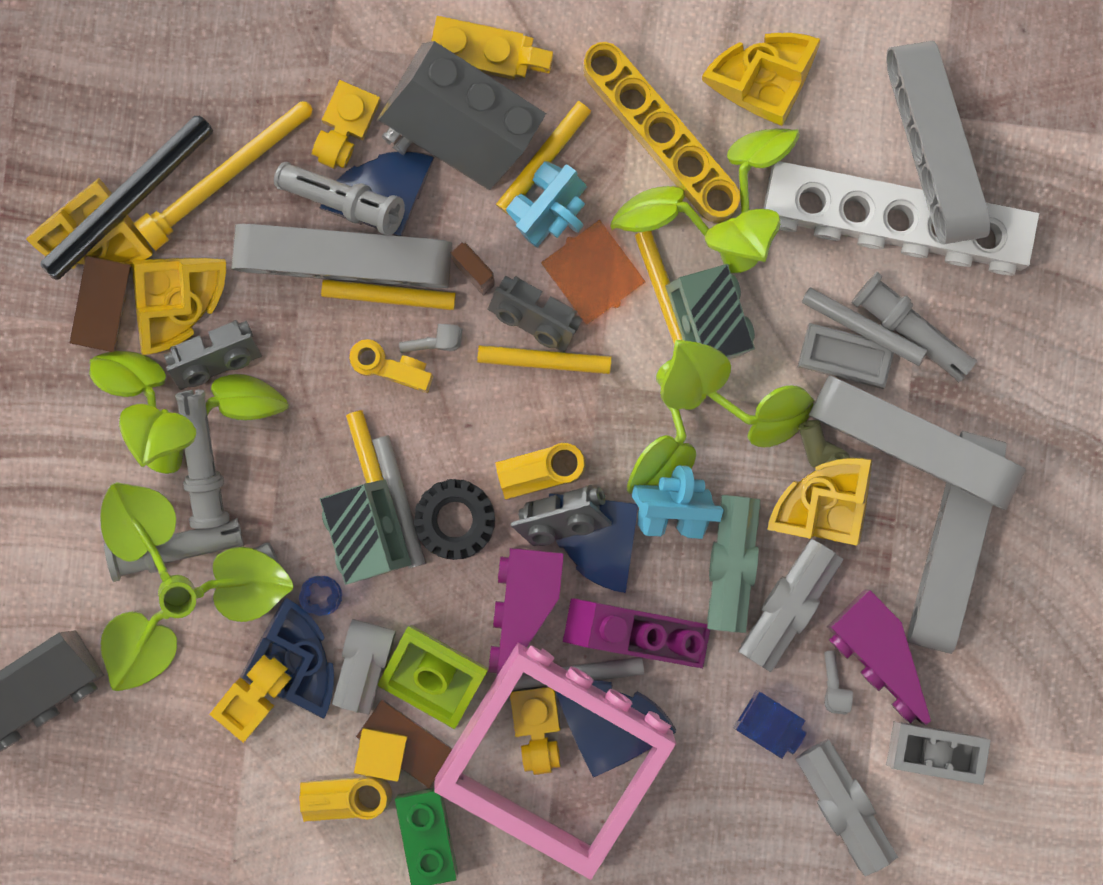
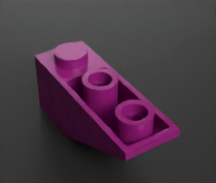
(530, 595)
(636, 633)
(880, 644)

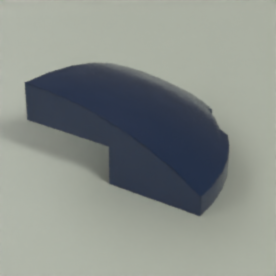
(390, 176)
(605, 552)
(297, 644)
(599, 740)

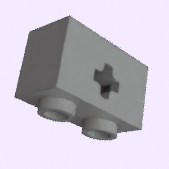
(938, 752)

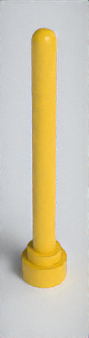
(158, 225)

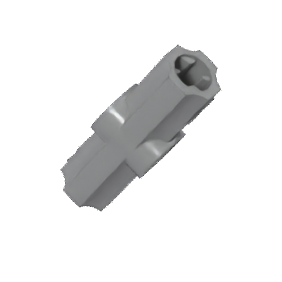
(790, 605)
(846, 807)

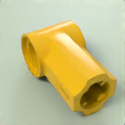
(535, 471)
(341, 799)

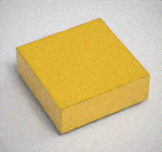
(380, 754)

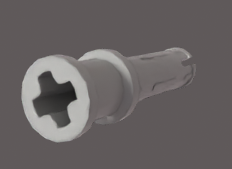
(355, 202)
(897, 314)
(203, 480)
(179, 547)

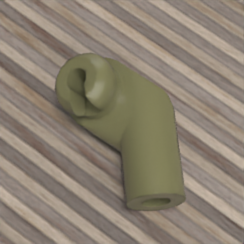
(815, 445)

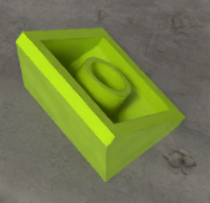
(432, 676)

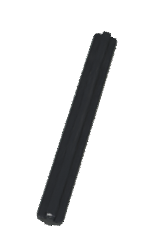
(126, 197)

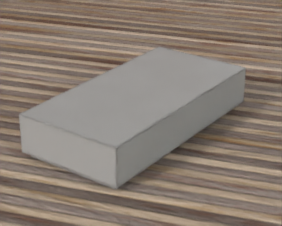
(845, 356)

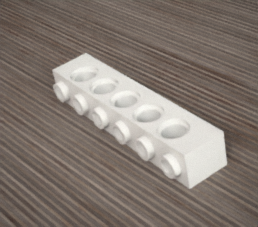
(787, 181)

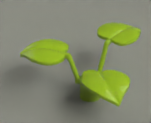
(738, 240)
(685, 382)
(161, 436)
(245, 585)

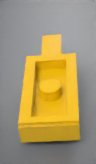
(491, 48)

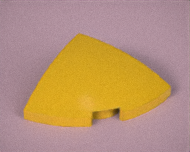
(764, 75)
(121, 244)
(173, 297)
(826, 502)

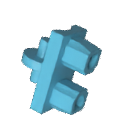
(555, 206)
(679, 499)

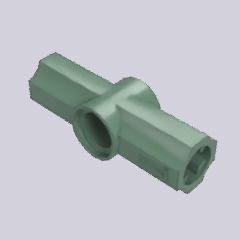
(733, 564)

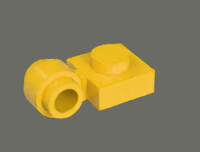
(350, 114)
(407, 372)
(245, 704)
(535, 715)

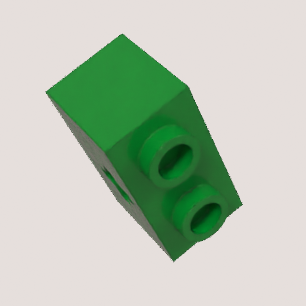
(426, 837)

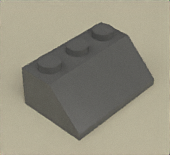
(461, 115)
(42, 681)

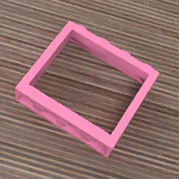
(517, 820)

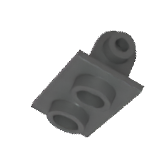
(516, 306)
(193, 364)
(544, 520)

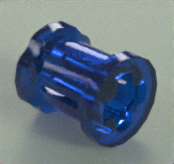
(307, 591)

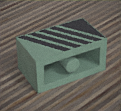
(711, 312)
(365, 531)

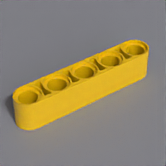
(655, 111)

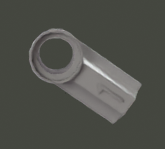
(365, 655)

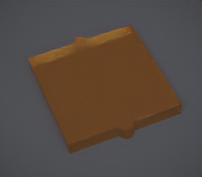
(593, 272)

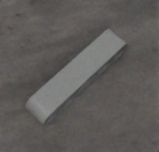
(938, 142)
(341, 255)
(917, 442)
(951, 563)

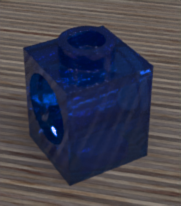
(771, 725)

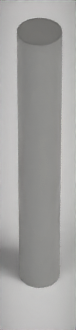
(864, 326)
(391, 473)
(596, 671)

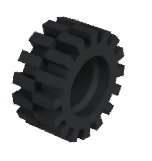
(427, 513)

